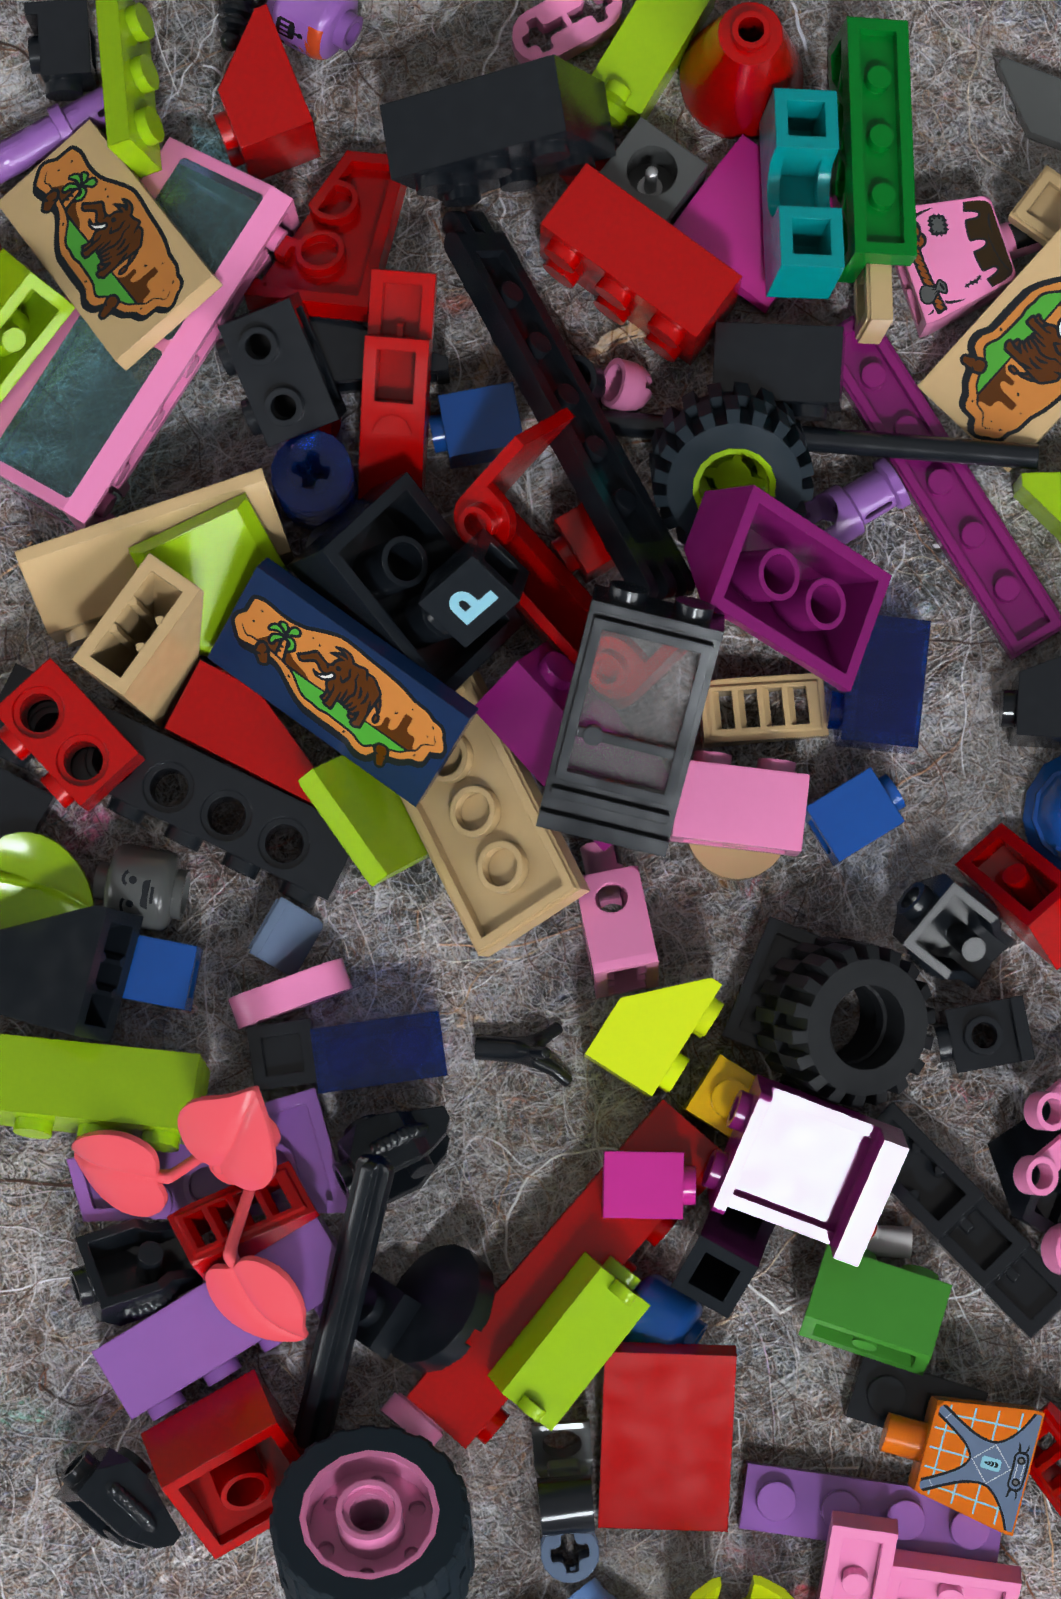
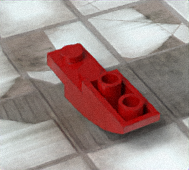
(396, 377)

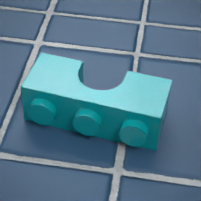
(799, 226)

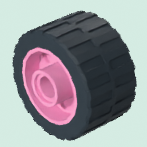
(372, 1520)

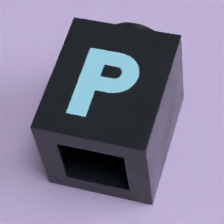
(473, 588)

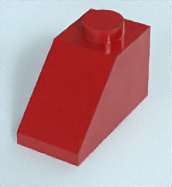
(1022, 888)

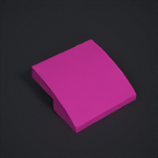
(729, 219)

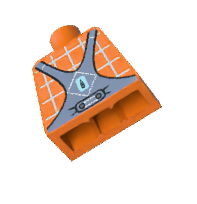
(969, 1455)

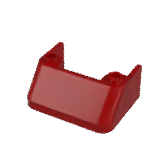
(553, 598)

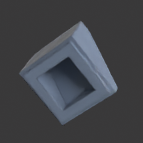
(285, 936)

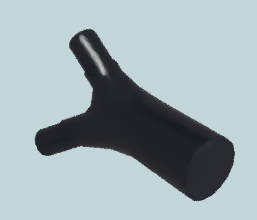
(524, 1050)

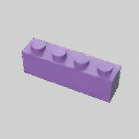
(195, 1339)

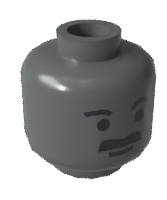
(144, 884)

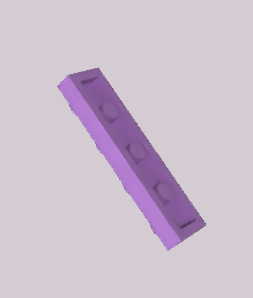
(802, 1504)

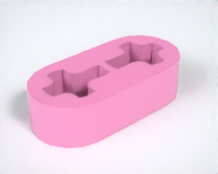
(573, 37)
(290, 993)

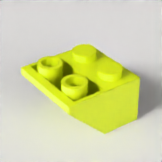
(648, 1031)

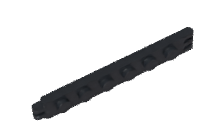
(552, 382)

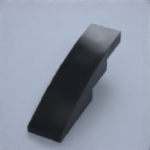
(973, 1231)

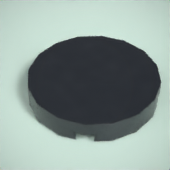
(455, 1300)

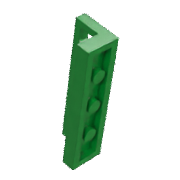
(875, 151)

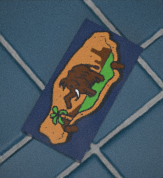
(342, 682)

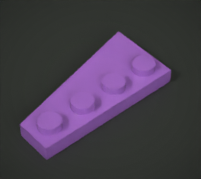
(303, 1142)

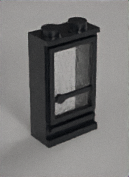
(631, 717)

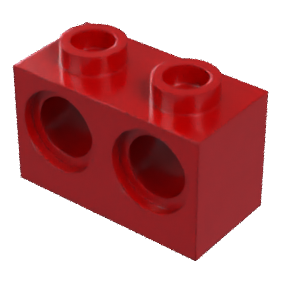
(77, 727)

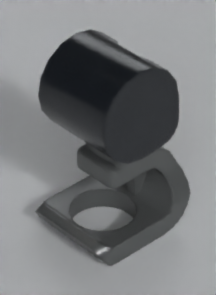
(564, 1480)

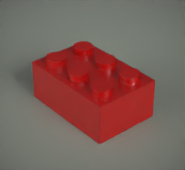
(637, 266)

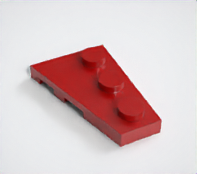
(338, 242)

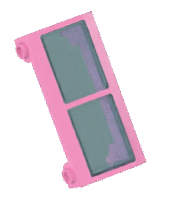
(82, 419)

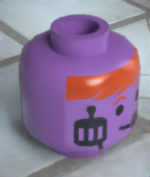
(317, 26)

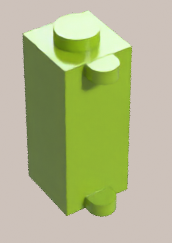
(647, 55)
(569, 1339)

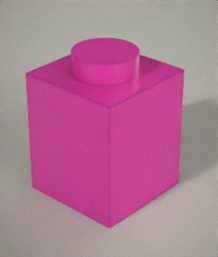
(646, 1185)

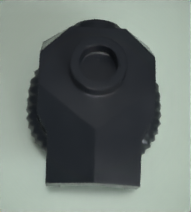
(950, 929)
(411, 1139)
(130, 1270)
(117, 1499)

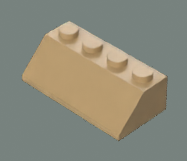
(85, 570)

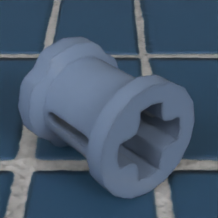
(570, 1573)

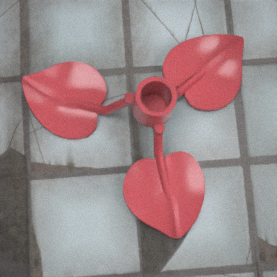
(240, 1147)

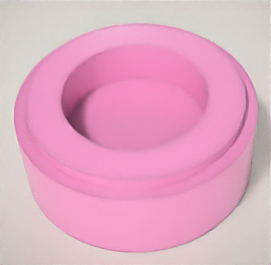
(411, 1418)

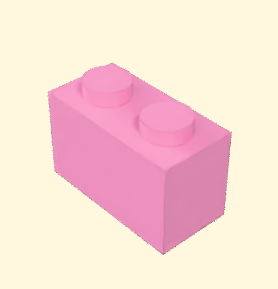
(742, 805)

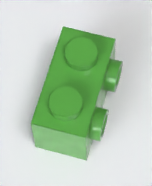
(877, 1310)

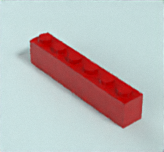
(462, 1394)

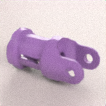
(858, 501)

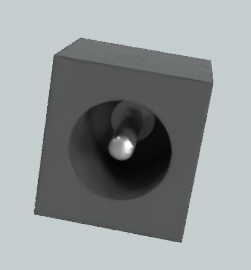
(656, 170)

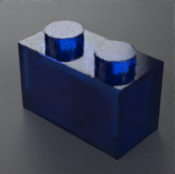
(887, 691)
(379, 1052)

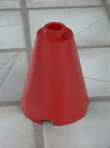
(735, 68)

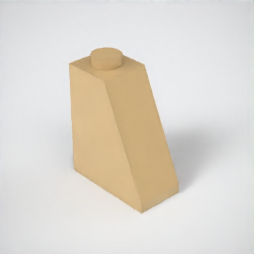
(147, 640)

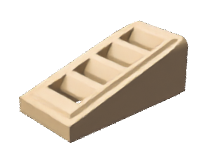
(711, 726)

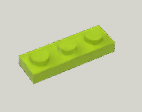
(129, 84)

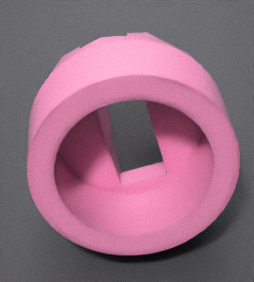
(626, 385)

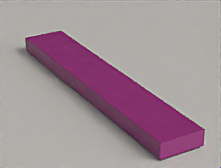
(950, 500)

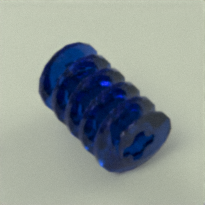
(298, 466)

